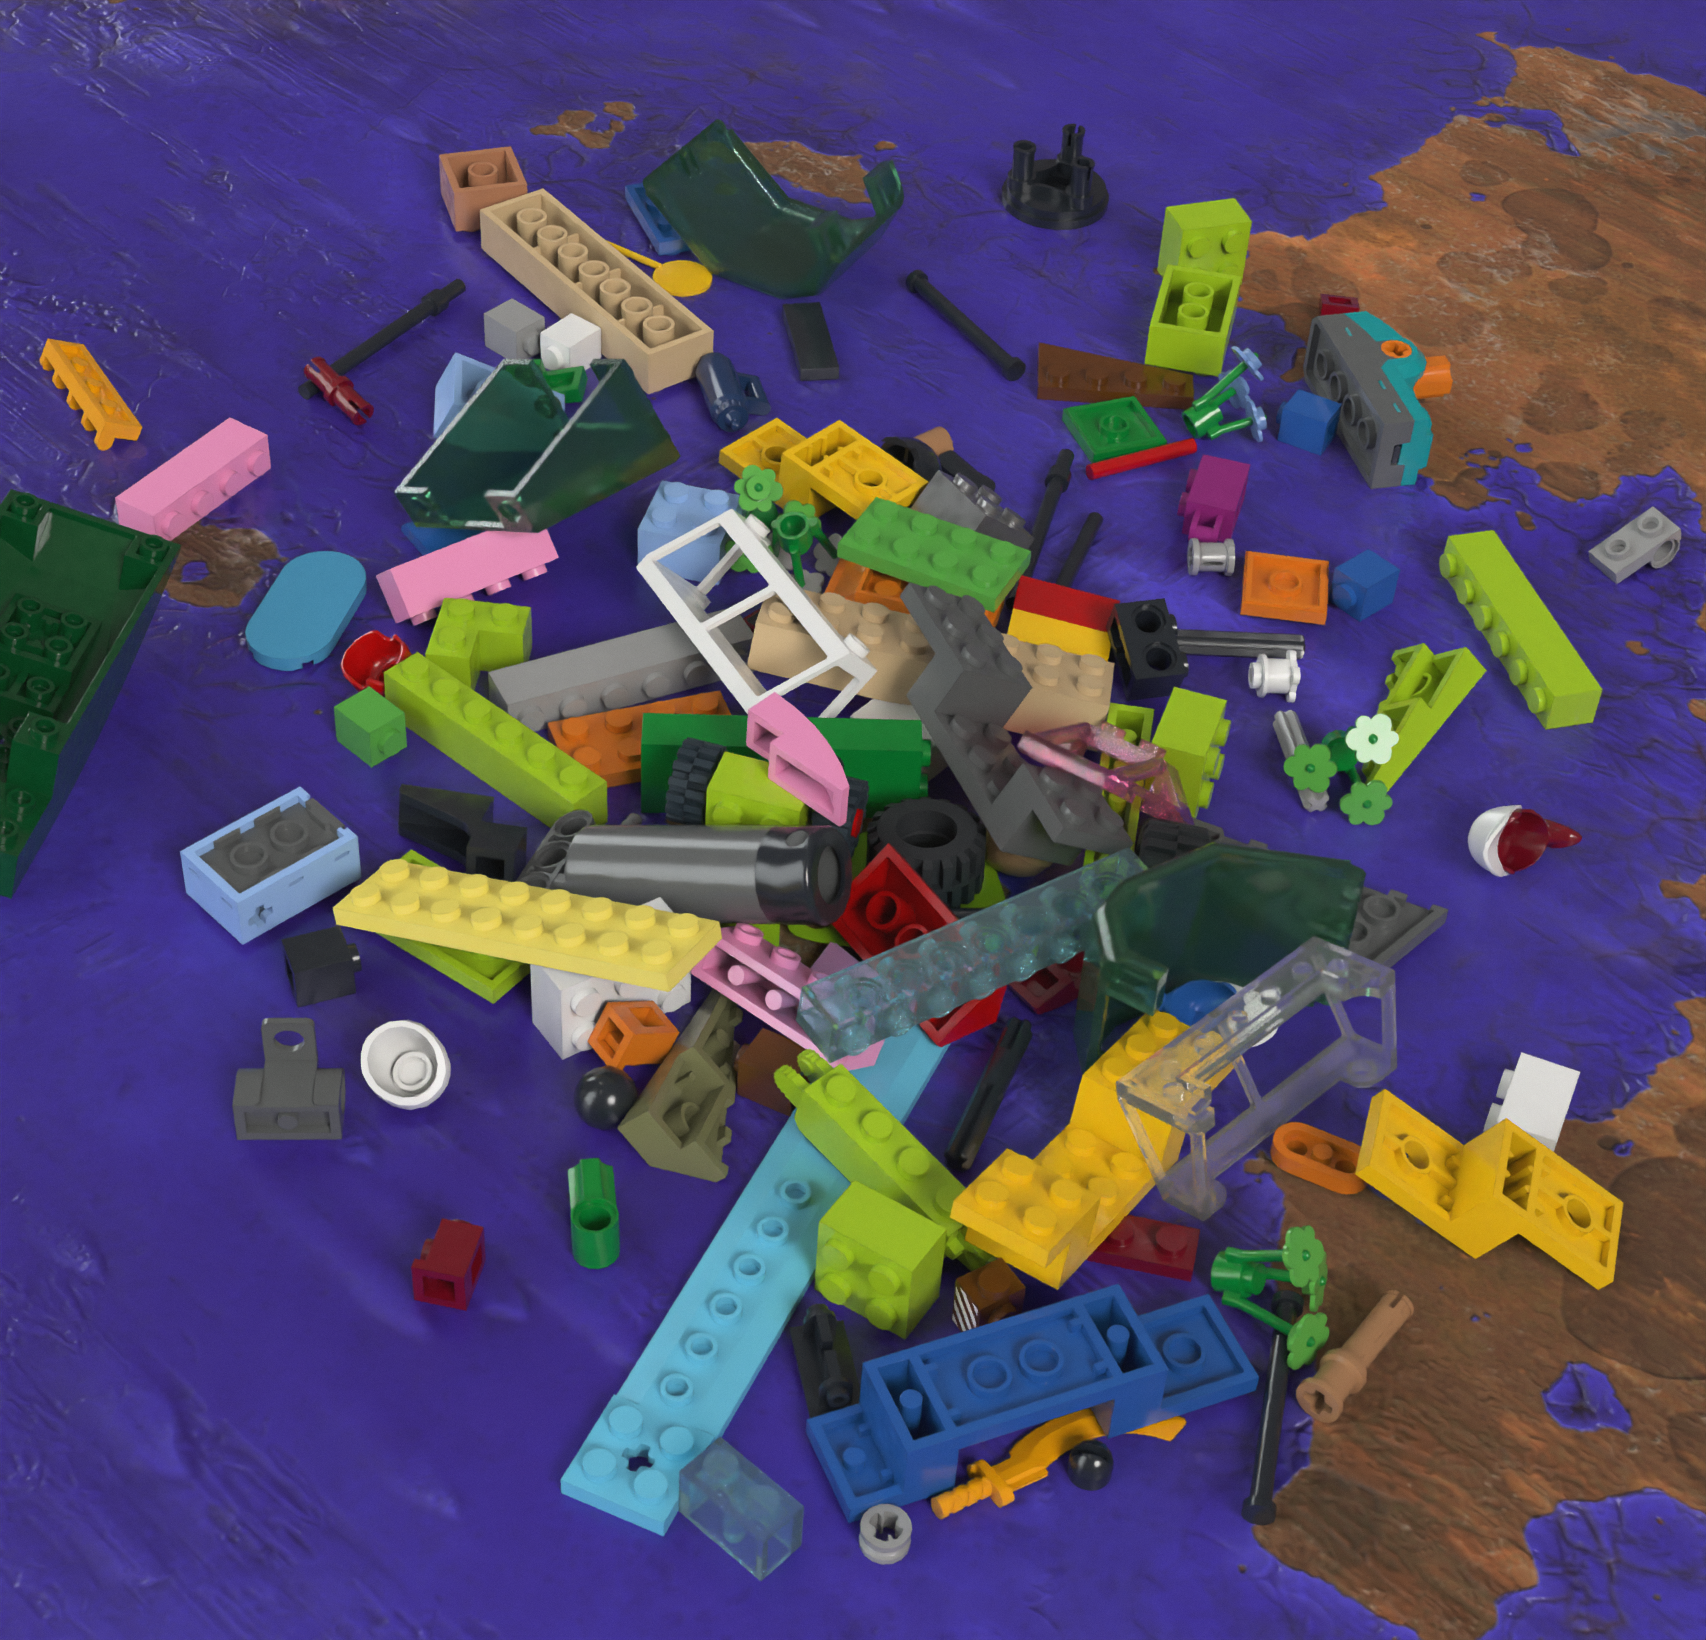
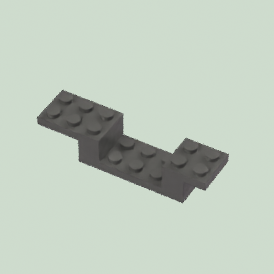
(965, 703)

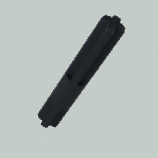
(988, 1094)

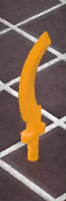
(1032, 1457)

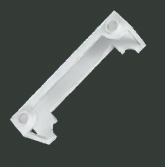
(689, 602)

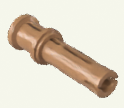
(1344, 1368)

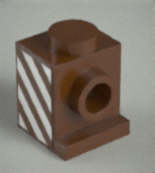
(987, 1296)

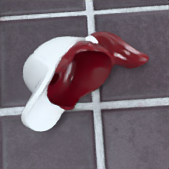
(1515, 839)

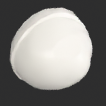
(405, 1064)

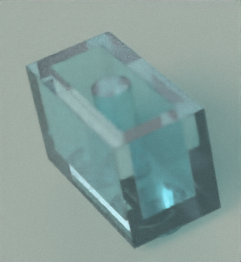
(740, 1508)

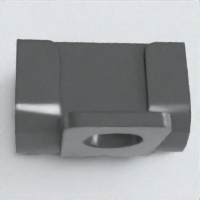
(291, 1093)

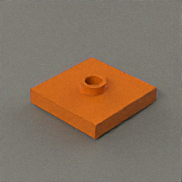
(1285, 587)

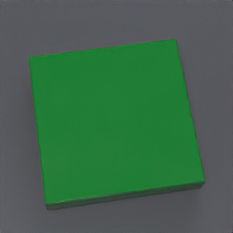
(1112, 428)

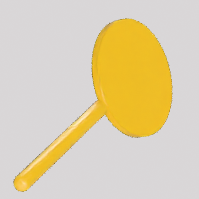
(677, 277)

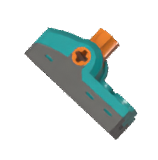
(1378, 383)

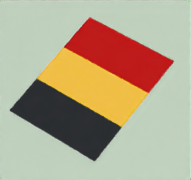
(1061, 617)

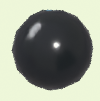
(605, 1097)

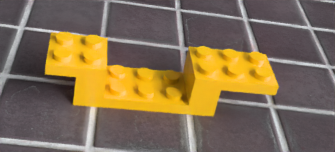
(1078, 1189)

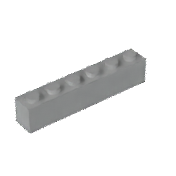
(609, 674)

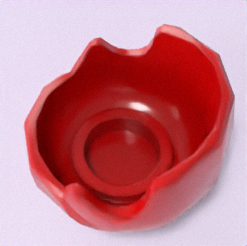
(370, 657)

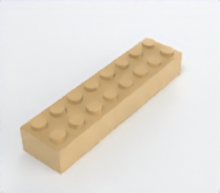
(586, 276)
(1063, 684)

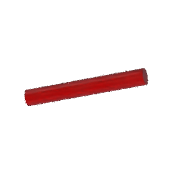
(1141, 459)

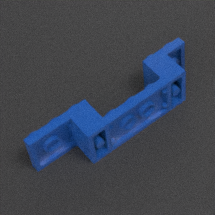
(1018, 1374)

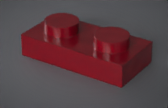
(1150, 1247)

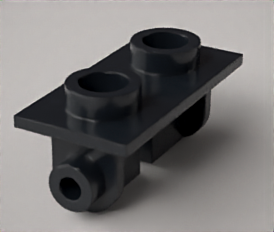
(824, 1362)

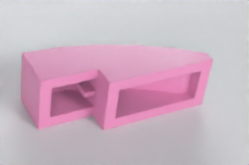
(798, 757)

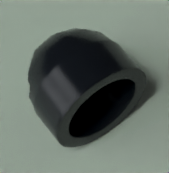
(1090, 1465)

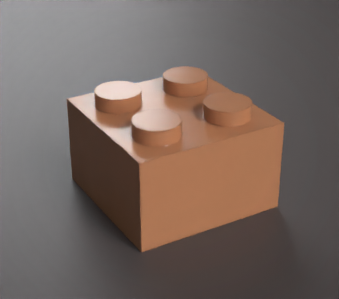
(478, 181)

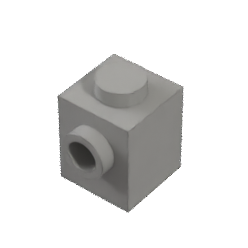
(513, 330)

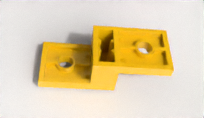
(825, 469)
(1490, 1189)

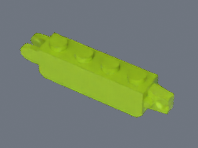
(874, 1147)

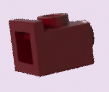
(450, 1265)

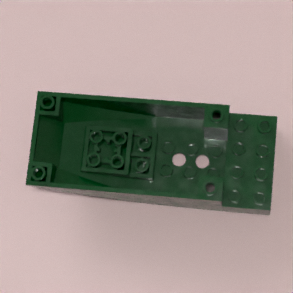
(69, 631)

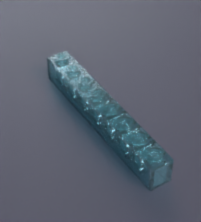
(958, 961)

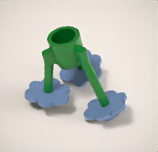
(1205, 414)

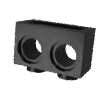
(1138, 649)

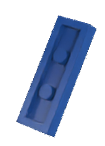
(656, 227)

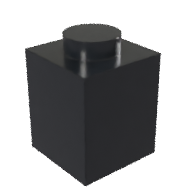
(320, 965)

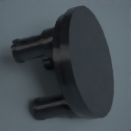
(1056, 191)

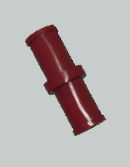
(338, 390)

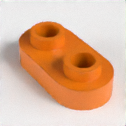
(1317, 1157)

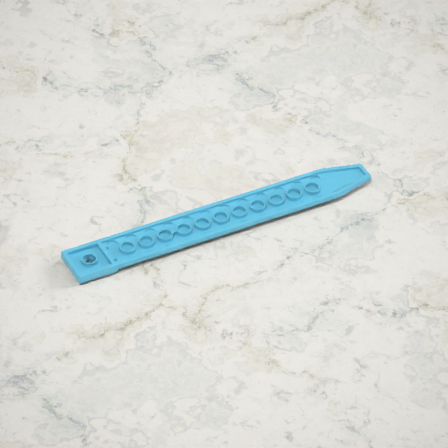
(729, 1312)

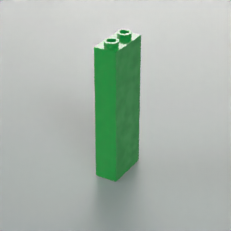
(873, 750)

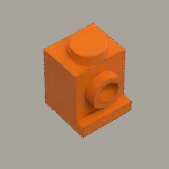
(633, 1034)

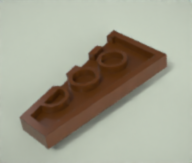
(1094, 378)

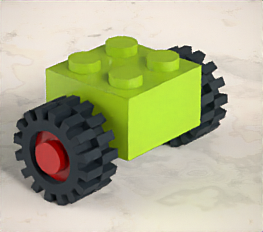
(734, 789)

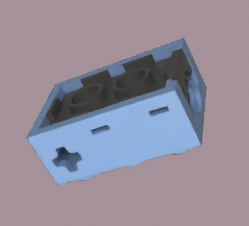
(271, 865)

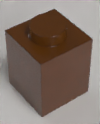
(756, 1067)

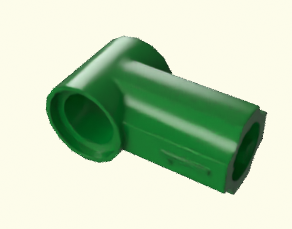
(593, 1214)

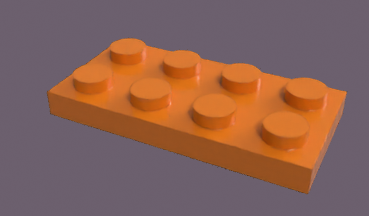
(612, 739)

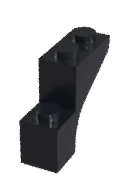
(463, 829)

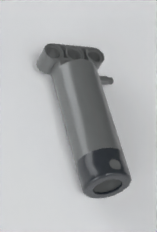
(700, 869)

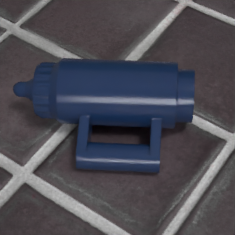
(725, 394)

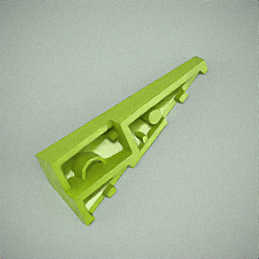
(1420, 700)

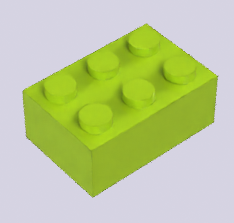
(1192, 320)

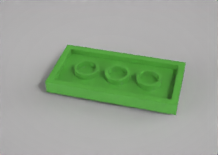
(934, 553)

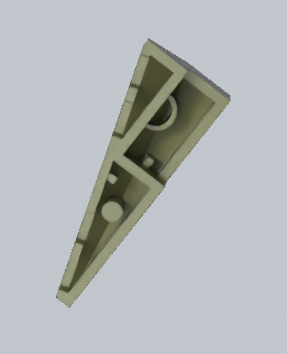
(684, 1106)

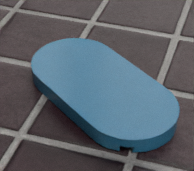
(306, 610)

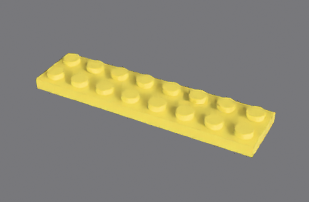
(530, 924)

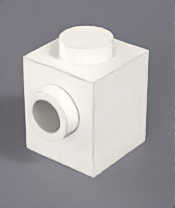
(570, 343)

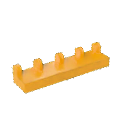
(90, 391)

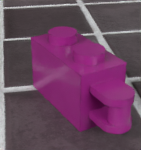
(1213, 499)

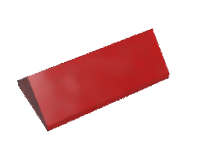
(895, 906)

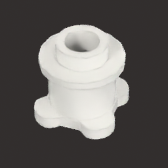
(1275, 675)

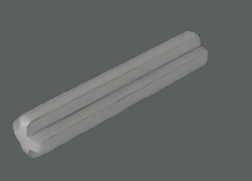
(1290, 736)

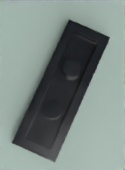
(810, 341)

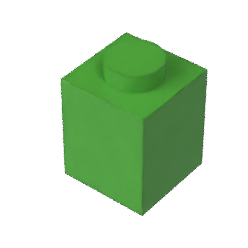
(370, 726)

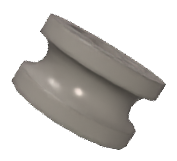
(885, 1551)

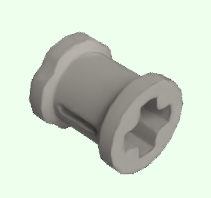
(1211, 557)

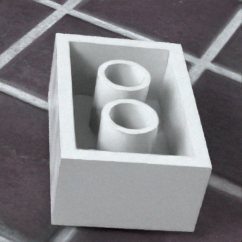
(571, 1003)

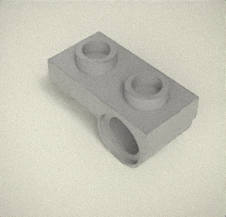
(1644, 540)

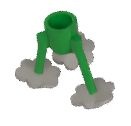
(793, 537)

